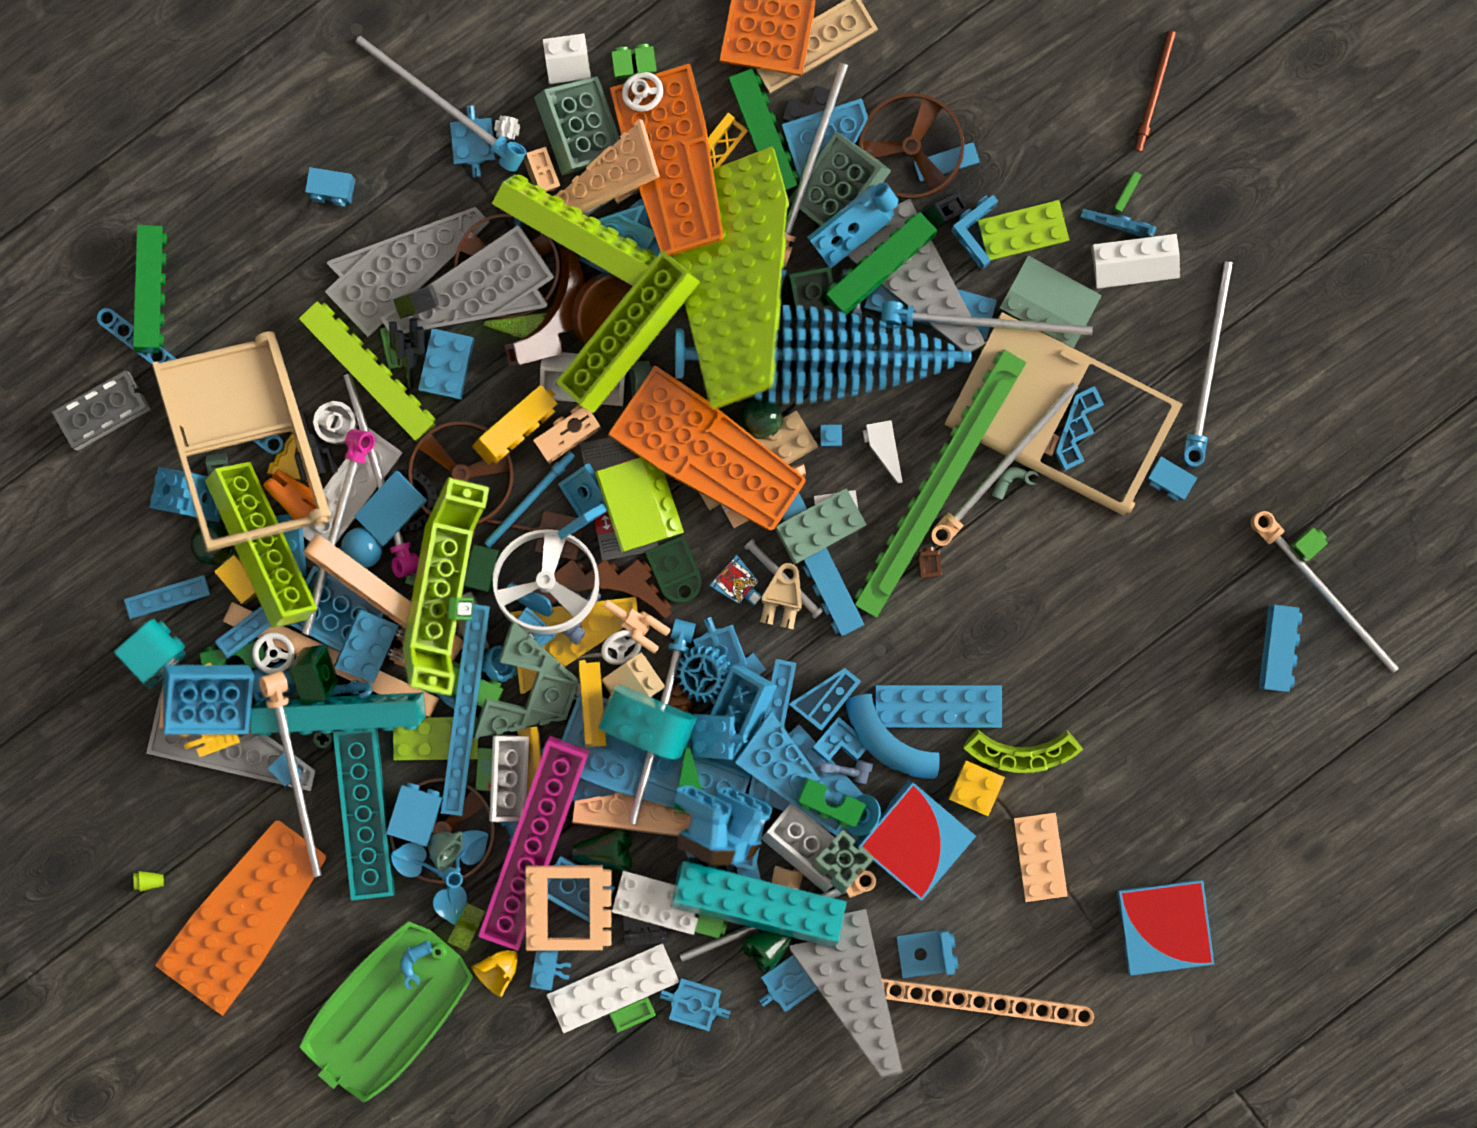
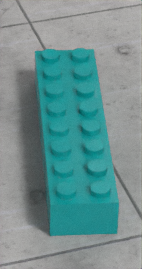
(342, 714)
(364, 814)
(758, 904)

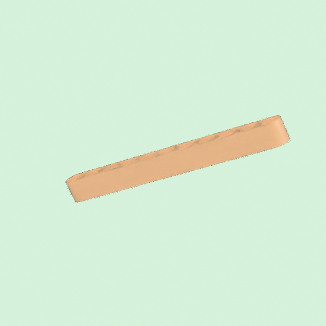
(383, 683)
(988, 1006)

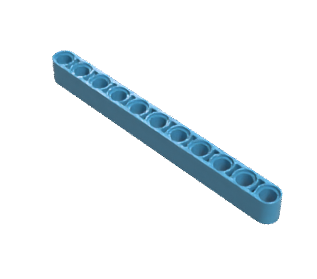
(114, 328)

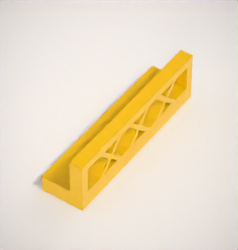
(719, 132)
(591, 703)
(534, 755)

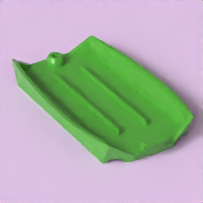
(378, 1024)

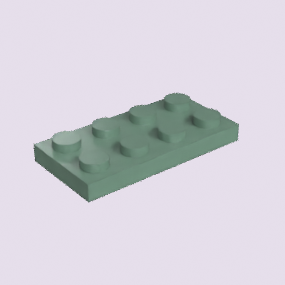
(820, 526)

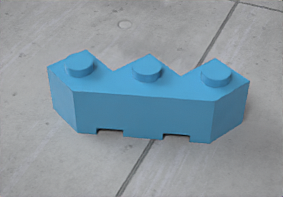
(1076, 428)

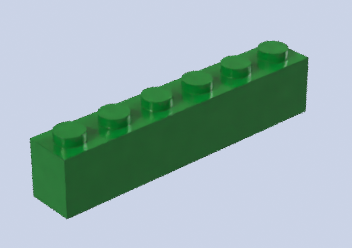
(761, 122)
(881, 264)
(148, 289)

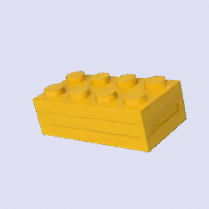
(519, 421)

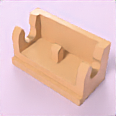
(541, 169)

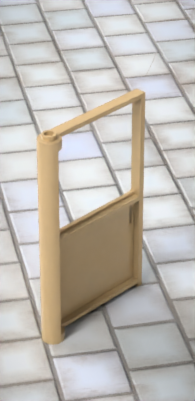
(1046, 375)
(232, 400)

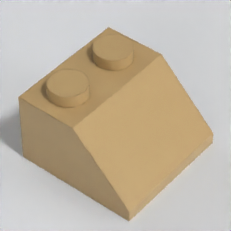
(636, 675)

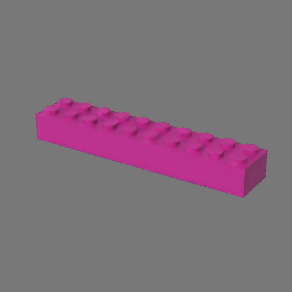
(533, 839)

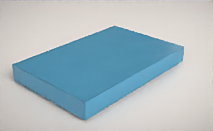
(390, 508)

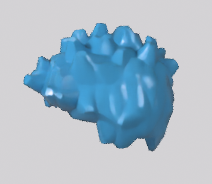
(494, 668)

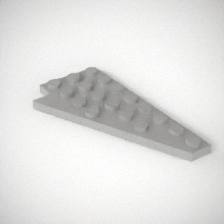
(396, 267)
(924, 283)
(486, 285)
(247, 758)
(854, 989)

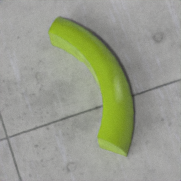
(1023, 759)

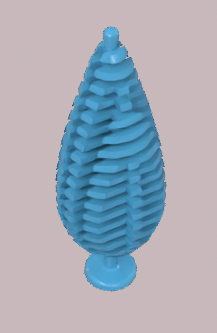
(840, 355)

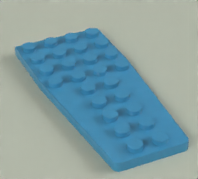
(621, 765)

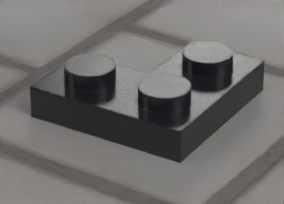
(797, 109)

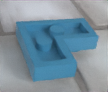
(839, 736)

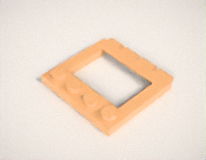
(537, 907)

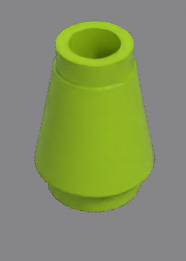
(146, 881)

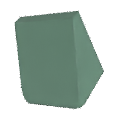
(216, 461)

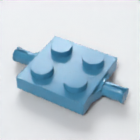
(468, 146)
(724, 640)
(714, 736)
(787, 984)
(695, 1004)

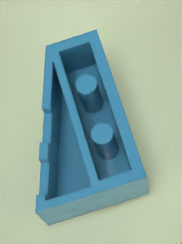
(826, 698)

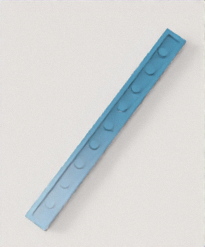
(783, 678)
(465, 711)

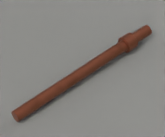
(1144, 129)

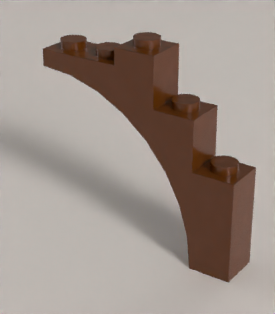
(544, 339)
(629, 581)

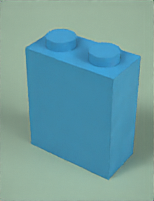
(415, 814)

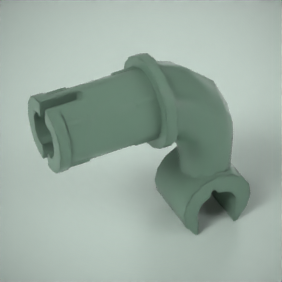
(1007, 477)

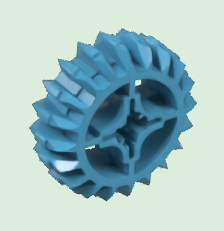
(709, 657)

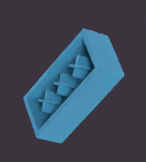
(1279, 648)
(745, 698)

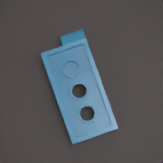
(869, 212)

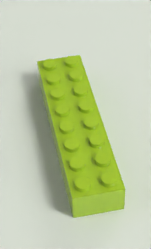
(573, 229)
(627, 332)
(364, 368)
(265, 559)

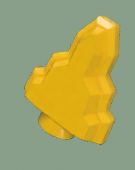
(285, 460)

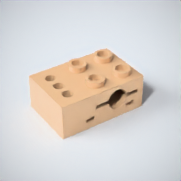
(567, 433)

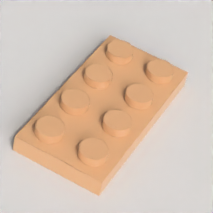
(1040, 857)

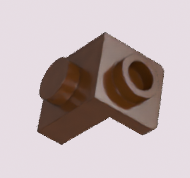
(930, 562)
(680, 700)

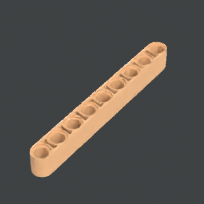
(364, 584)

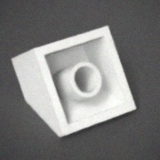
(566, 58)

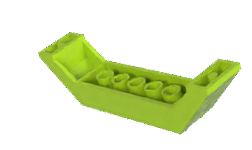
(438, 578)

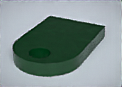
(675, 568)

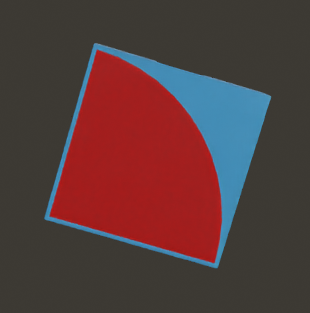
(916, 840)
(1165, 927)

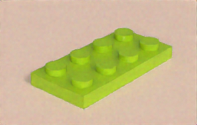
(1023, 230)
(427, 741)

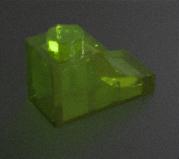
(466, 927)

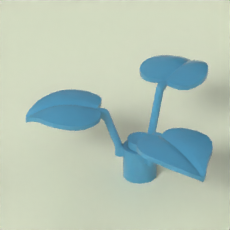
(451, 901)

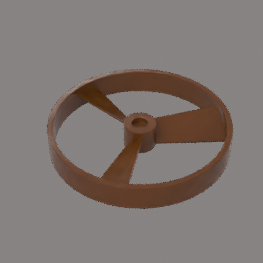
(912, 146)
(543, 244)
(461, 472)
(473, 803)

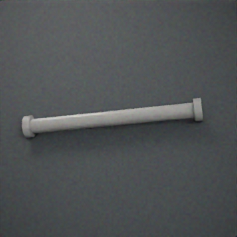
(774, 568)

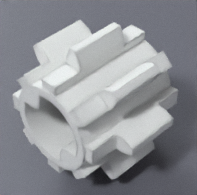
(507, 127)

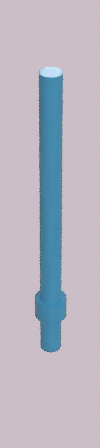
(557, 469)

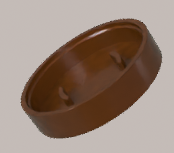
(595, 304)

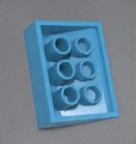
(335, 610)
(207, 699)

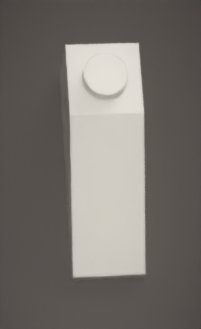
(883, 445)

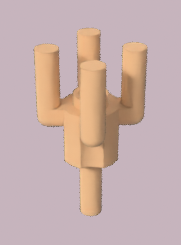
(638, 624)

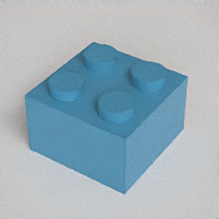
(330, 186)

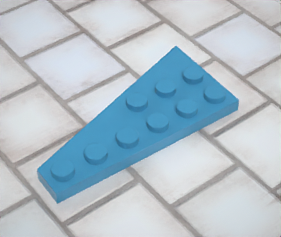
(782, 767)

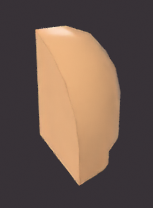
(787, 877)

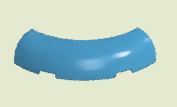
(884, 745)

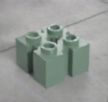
(842, 849)

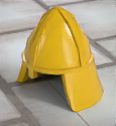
(496, 971)

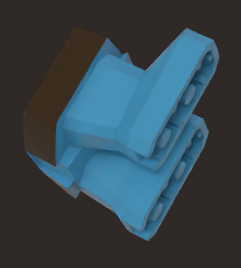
(709, 835)

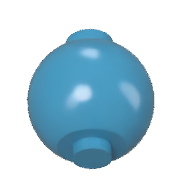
(361, 547)

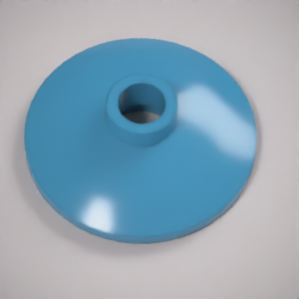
(869, 823)

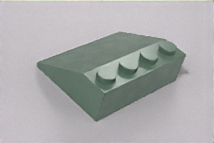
(577, 123)
(838, 178)
(1049, 297)

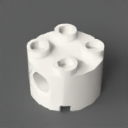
(334, 421)

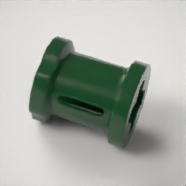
(319, 743)

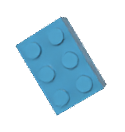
(446, 364)
(571, 892)

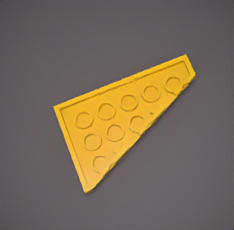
(598, 626)

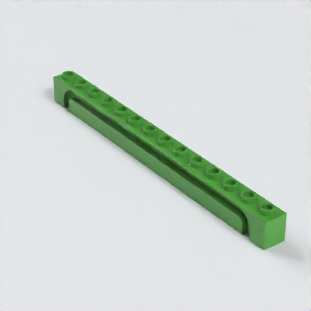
(940, 483)

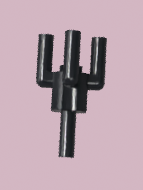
(407, 348)
(317, 451)

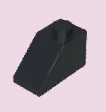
(945, 210)
(416, 302)

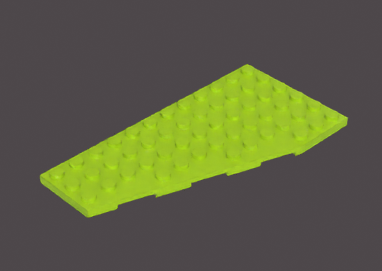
(740, 277)

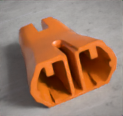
(291, 494)

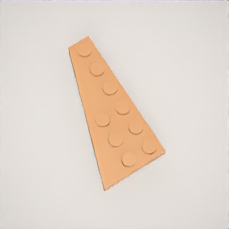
(614, 171)
(615, 811)

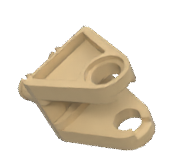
(782, 593)

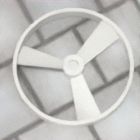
(546, 582)

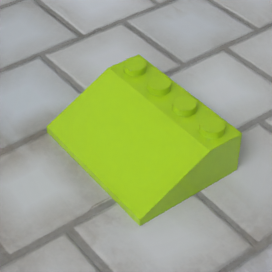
(639, 504)

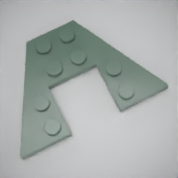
(549, 696)

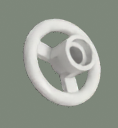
(638, 84)
(620, 644)
(281, 655)

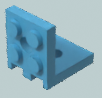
(965, 238)
(179, 497)
(586, 507)
(938, 953)

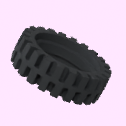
(431, 498)

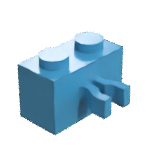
(545, 969)

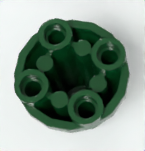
(606, 850)
(766, 948)

